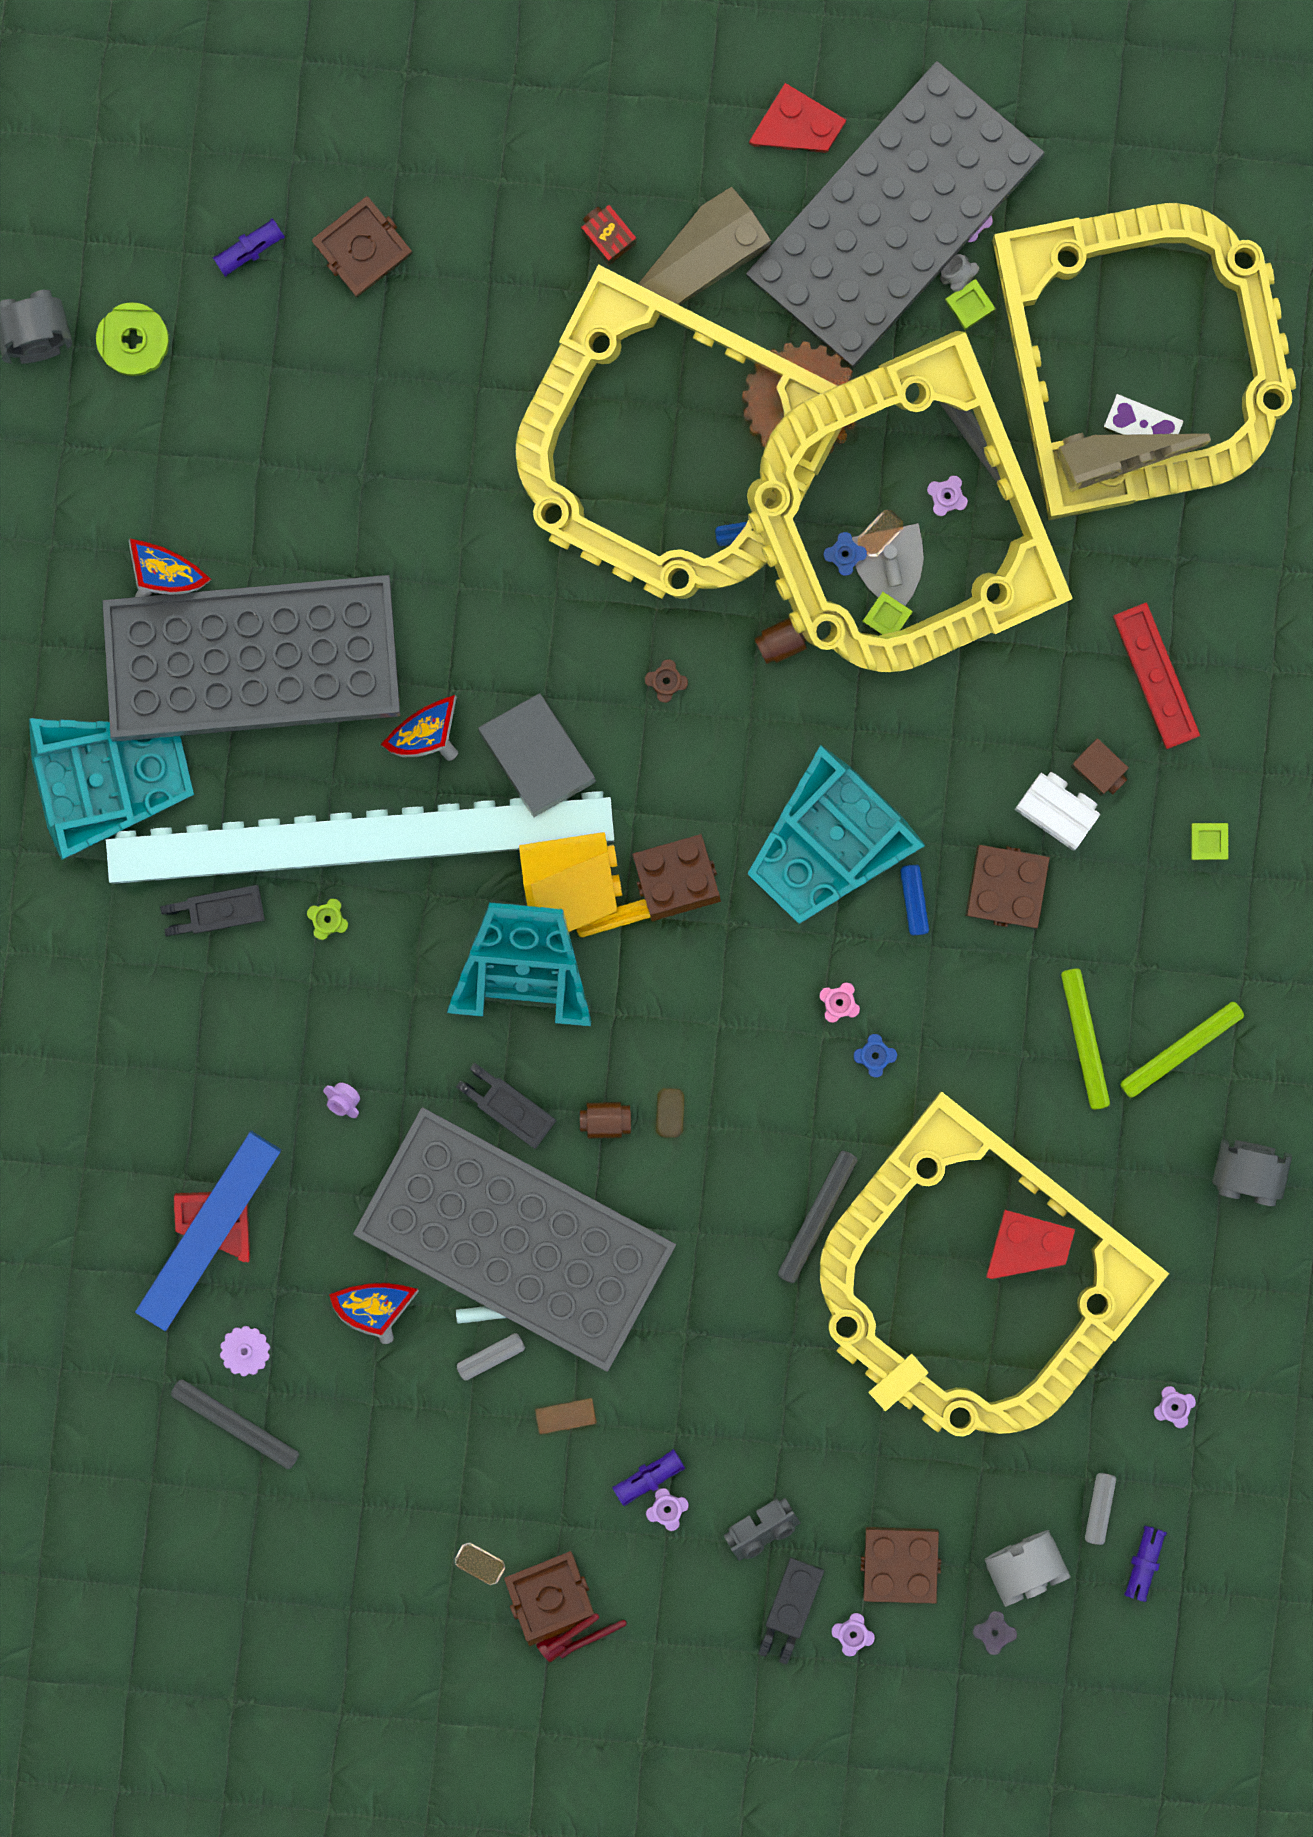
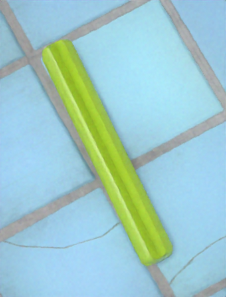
(1085, 1038)
(1182, 1049)

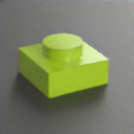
(970, 304)
(887, 615)
(1209, 841)

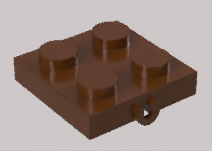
(362, 246)
(676, 877)
(1007, 886)
(900, 1565)
(549, 1598)

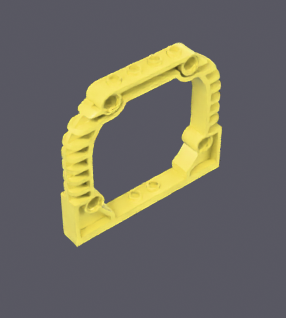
(1030, 262)
(618, 309)
(1028, 576)
(1120, 1275)

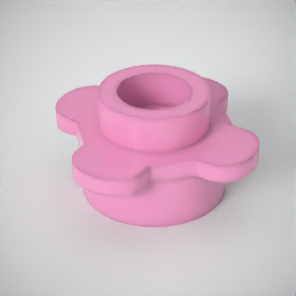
(845, 993)

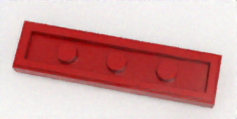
(1156, 676)

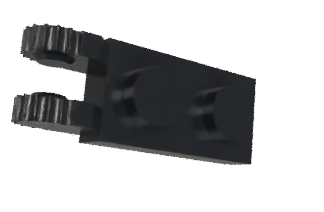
(217, 911)
(510, 1108)
(791, 1606)

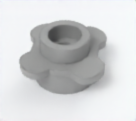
(958, 272)

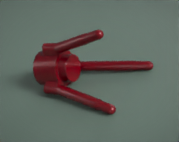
(562, 1644)

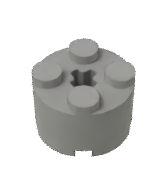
(1026, 1568)

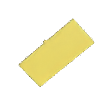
(898, 1382)

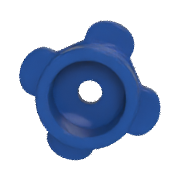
(845, 564)
(875, 1066)

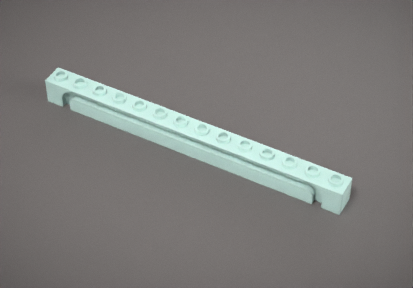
(350, 840)

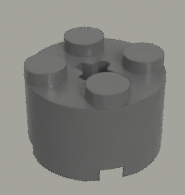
(33, 328)
(1251, 1171)

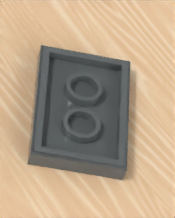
(536, 755)

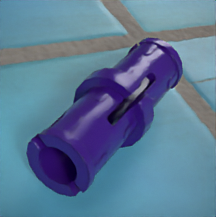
(248, 247)
(648, 1477)
(1145, 1563)

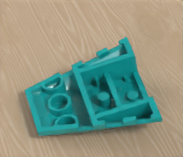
(101, 785)
(830, 839)
(522, 957)

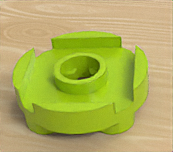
(146, 355)

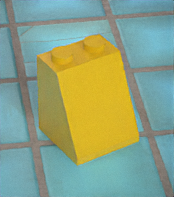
(572, 877)

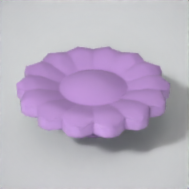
(245, 1351)

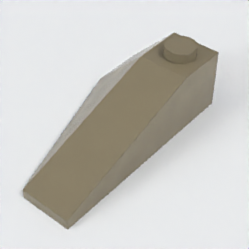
(707, 249)
(1108, 456)

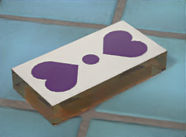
(1131, 418)

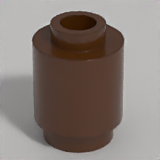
(780, 642)
(605, 1120)

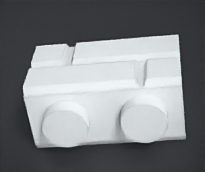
(1058, 810)

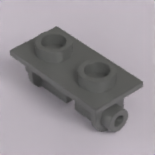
(752, 1538)

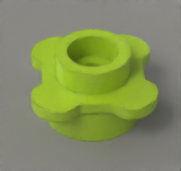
(318, 914)

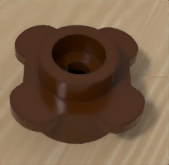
(665, 691)

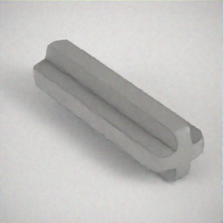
(490, 1356)
(1100, 1508)

